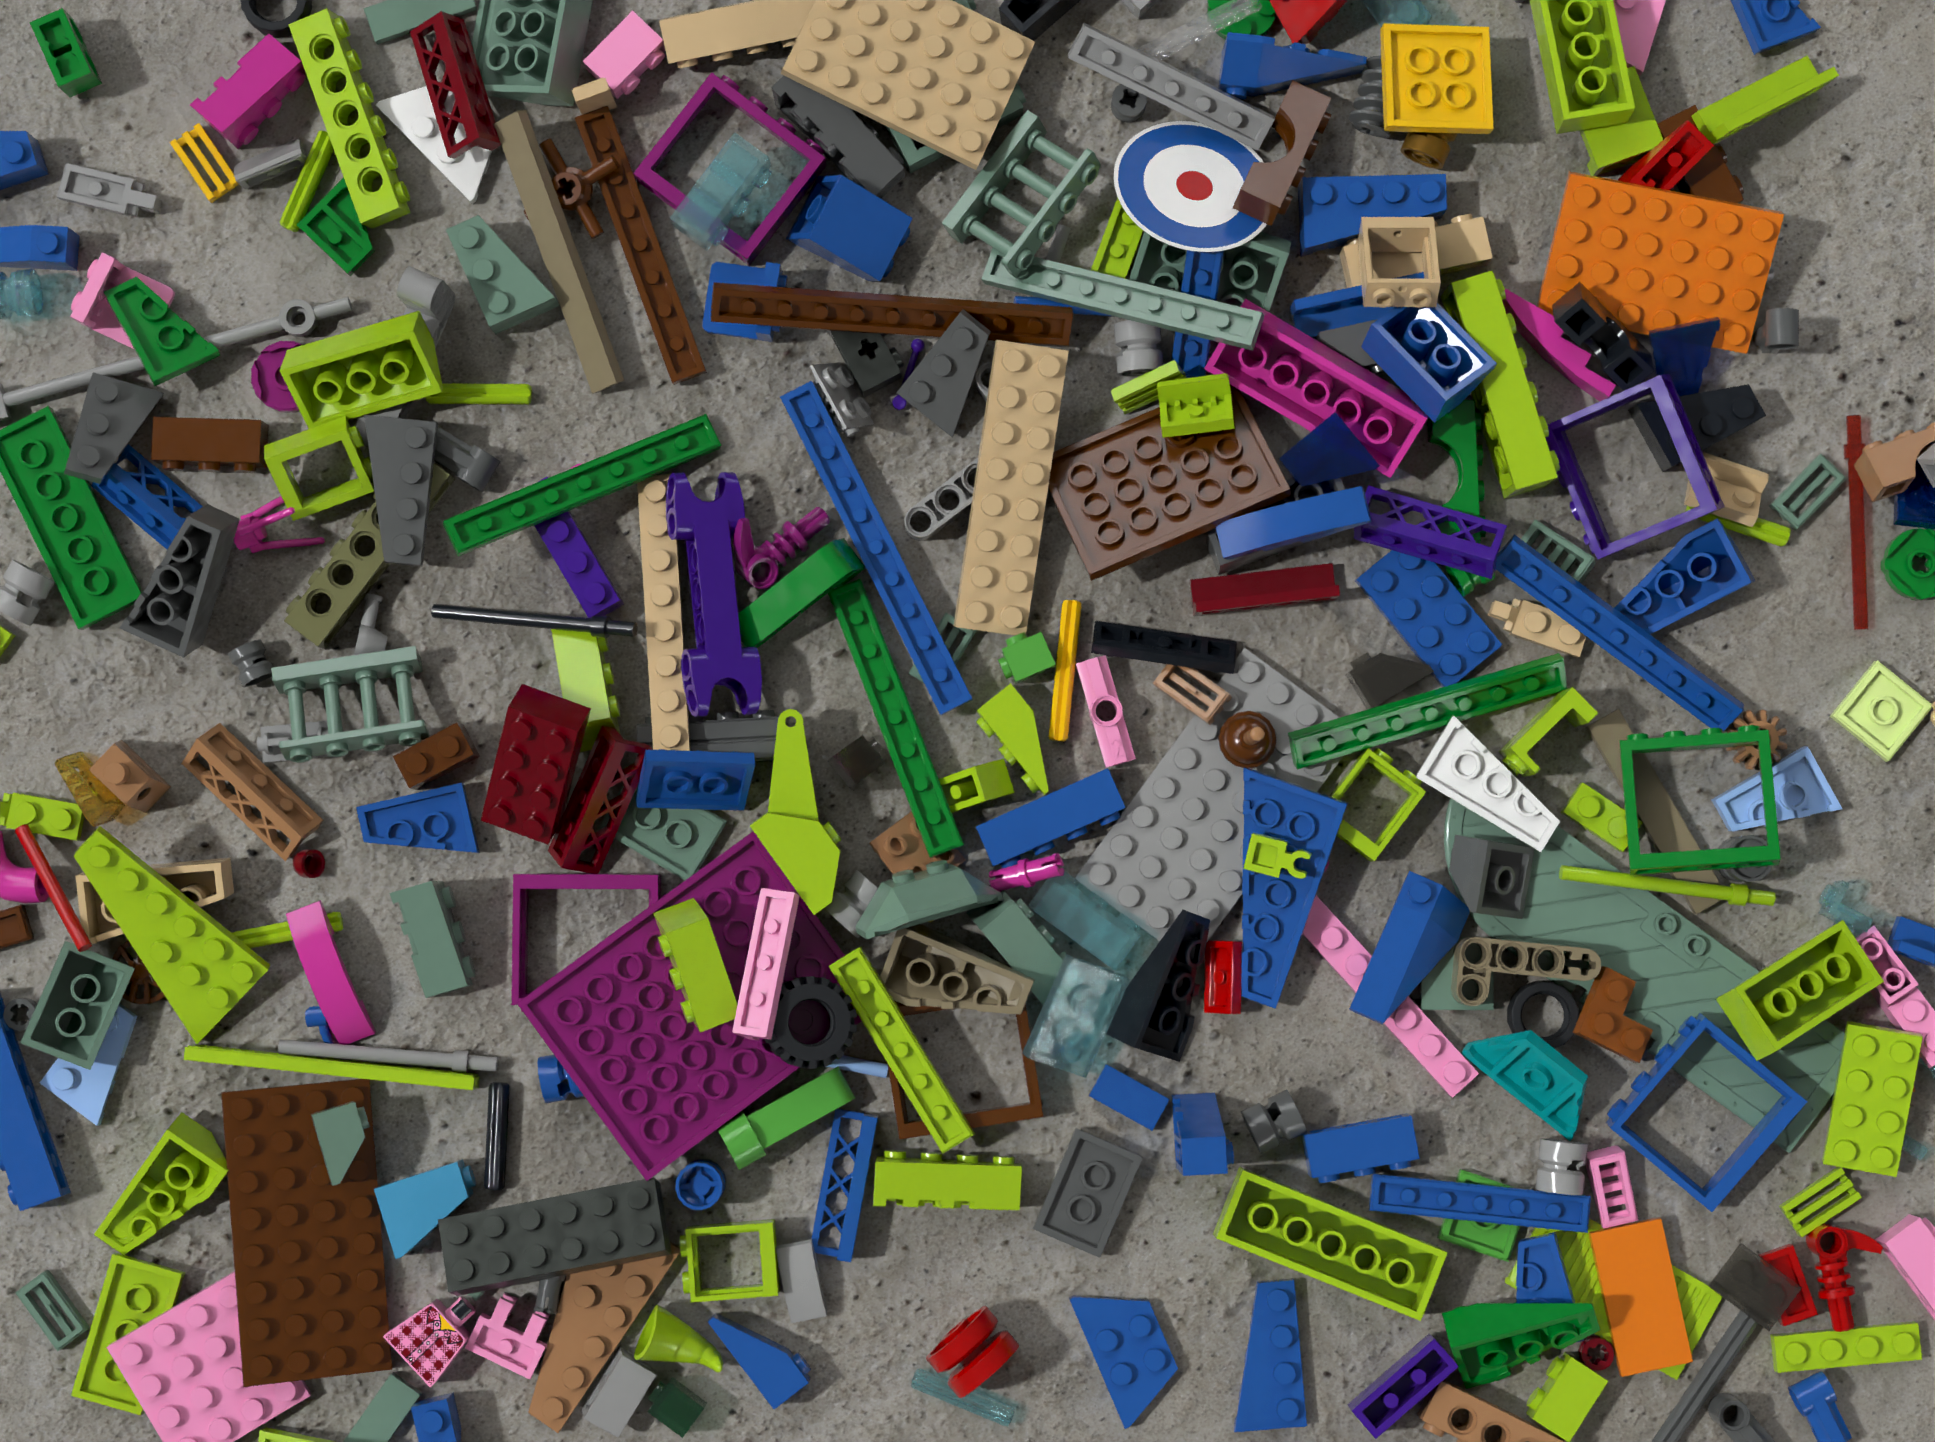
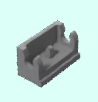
(618, 1392)

